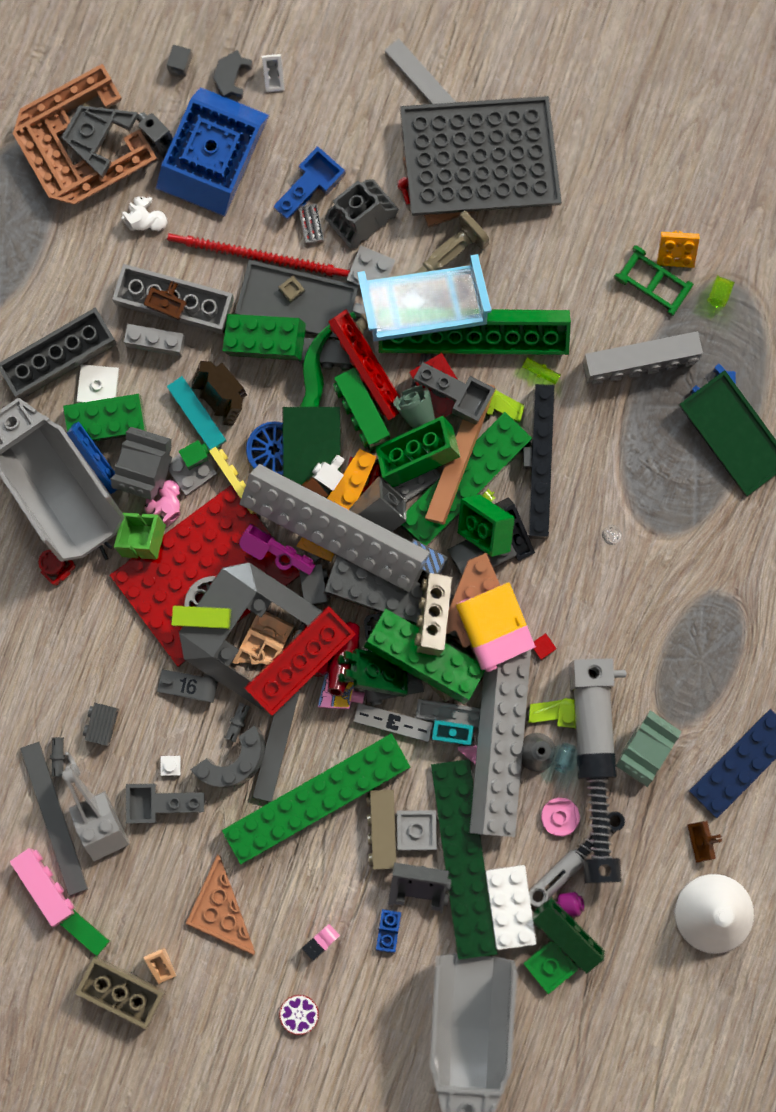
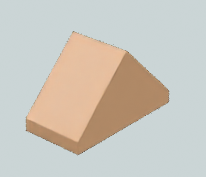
(160, 965)

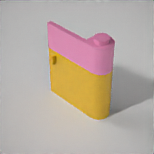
(495, 626)

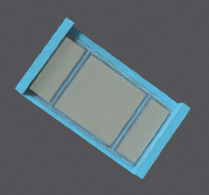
(425, 301)

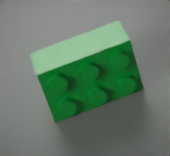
(485, 525)

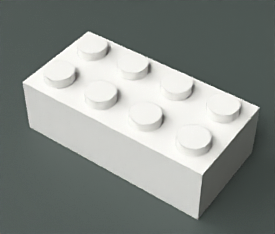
(510, 907)

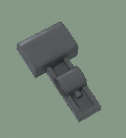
(470, 397)
(145, 803)

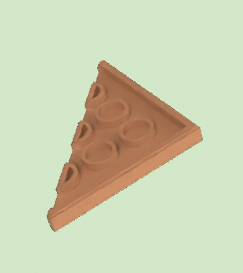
(218, 911)

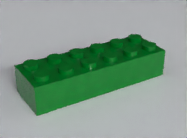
(450, 672)

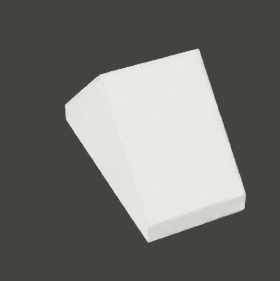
(273, 73)

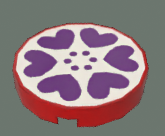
(299, 1014)

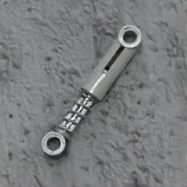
(569, 865)

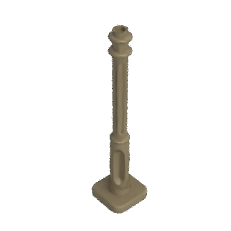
(448, 251)

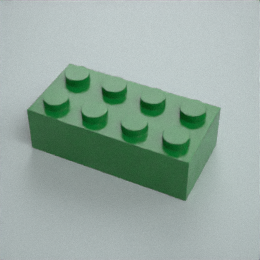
(264, 337)
(362, 409)
(107, 417)
(417, 451)

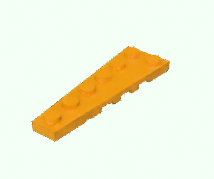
(345, 495)

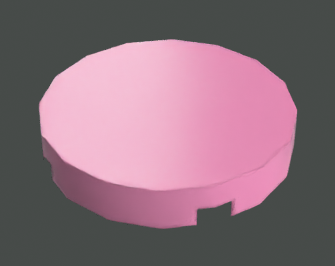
(560, 816)

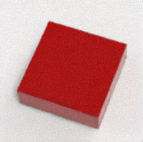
(543, 646)

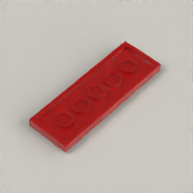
(366, 362)
(300, 660)

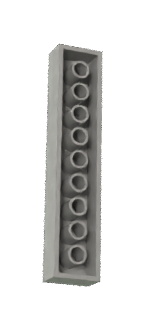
(334, 527)
(500, 747)

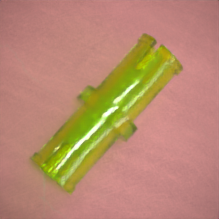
(541, 371)

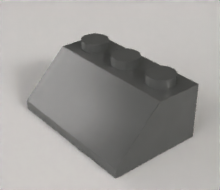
(466, 550)

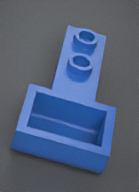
(318, 172)

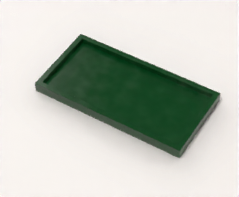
(733, 432)
(309, 438)

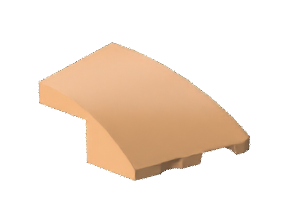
(263, 640)

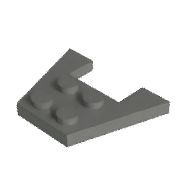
(90, 128)

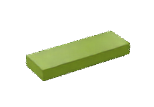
(201, 617)

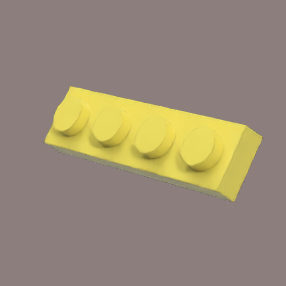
(229, 471)

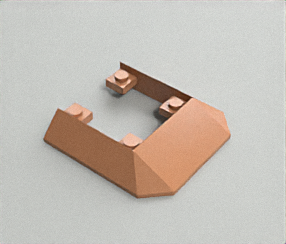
(46, 118)

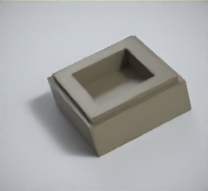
(291, 289)

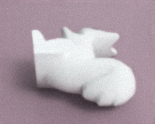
(140, 218)

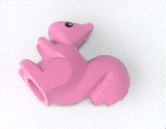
(168, 505)

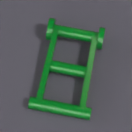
(623, 278)

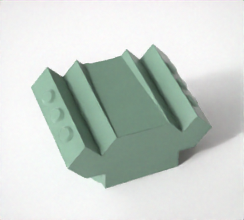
(648, 748)

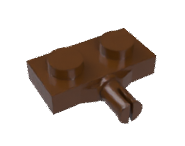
(166, 301)
(702, 841)

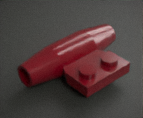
(333, 668)

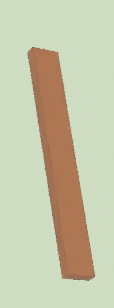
(454, 470)

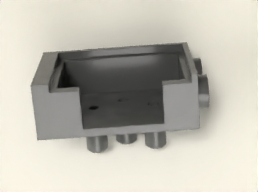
(419, 883)

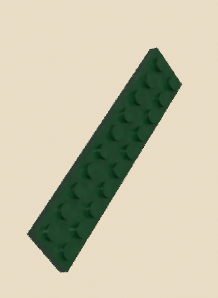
(463, 860)

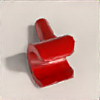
(402, 184)

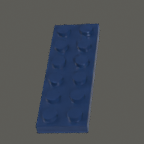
(738, 766)

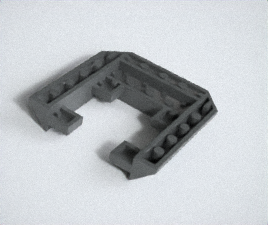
(238, 589)

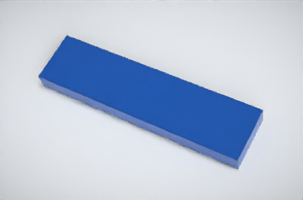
(92, 455)

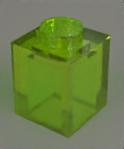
(720, 292)

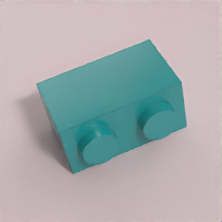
(452, 732)

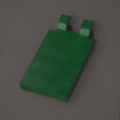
(373, 673)

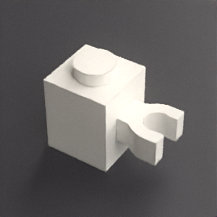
(328, 474)

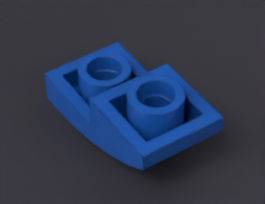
(388, 931)

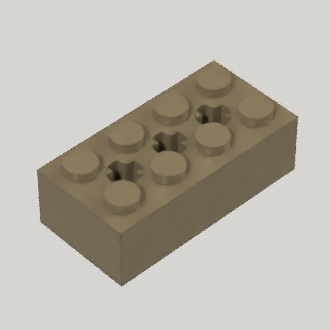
(108, 996)

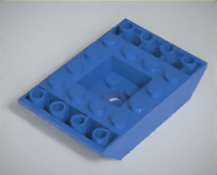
(204, 175)

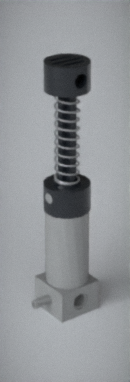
(596, 756)

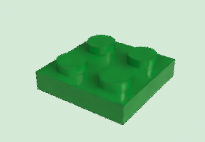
(550, 966)

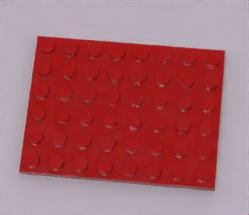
(188, 553)

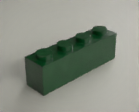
(568, 935)

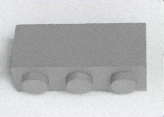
(154, 340)

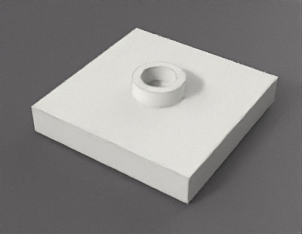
(97, 383)

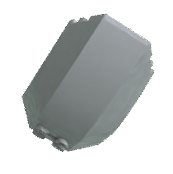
(54, 483)
(472, 1031)

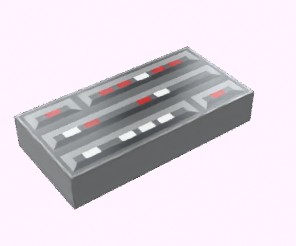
(311, 224)

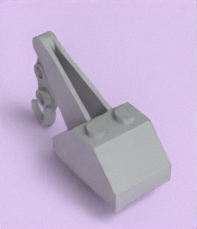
(94, 817)

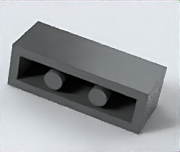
(330, 356)

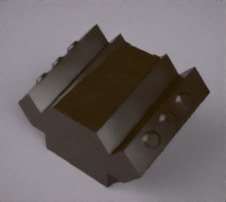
(219, 390)

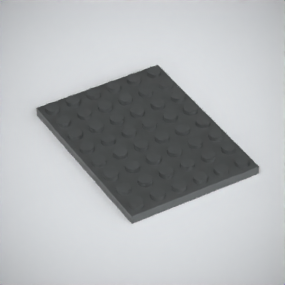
(480, 155)

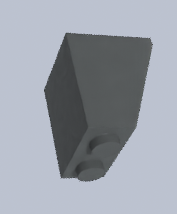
(381, 505)

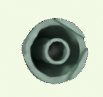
(415, 406)

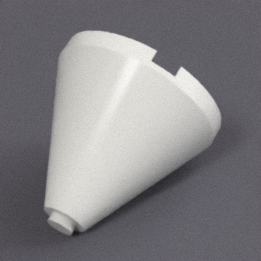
(714, 913)

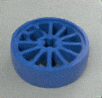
(270, 445)

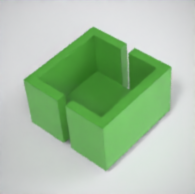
(137, 539)

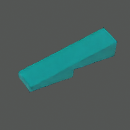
(196, 413)

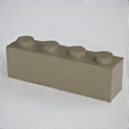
(383, 829)

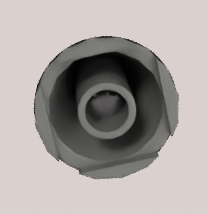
(531, 758)

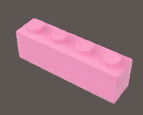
(42, 887)

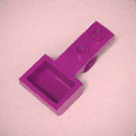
(258, 542)

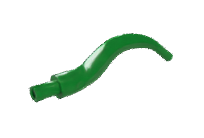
(312, 371)

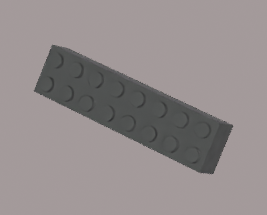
(372, 592)

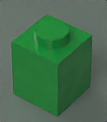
(194, 454)

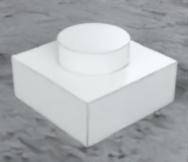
(170, 765)

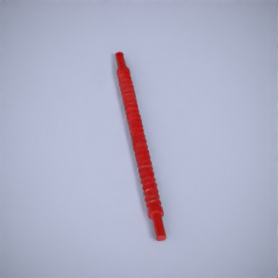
(190, 241)

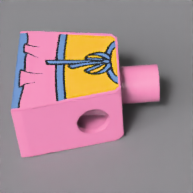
(339, 702)

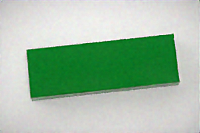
(85, 933)

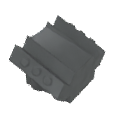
(360, 212)
(142, 463)

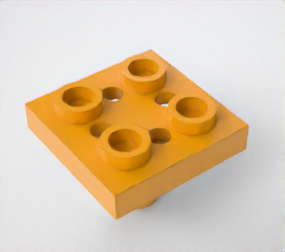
(677, 245)

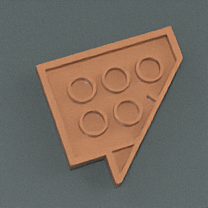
(476, 579)

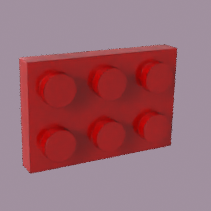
(441, 406)

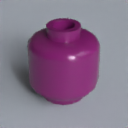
(571, 903)

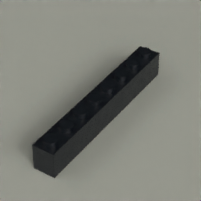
(541, 461)

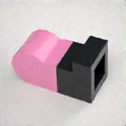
(320, 942)

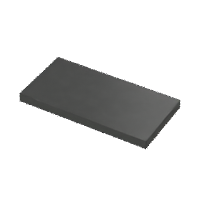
(315, 307)

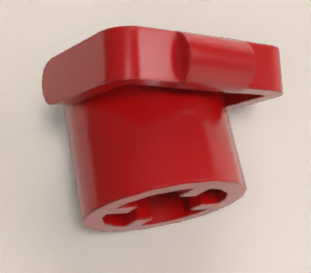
(54, 567)

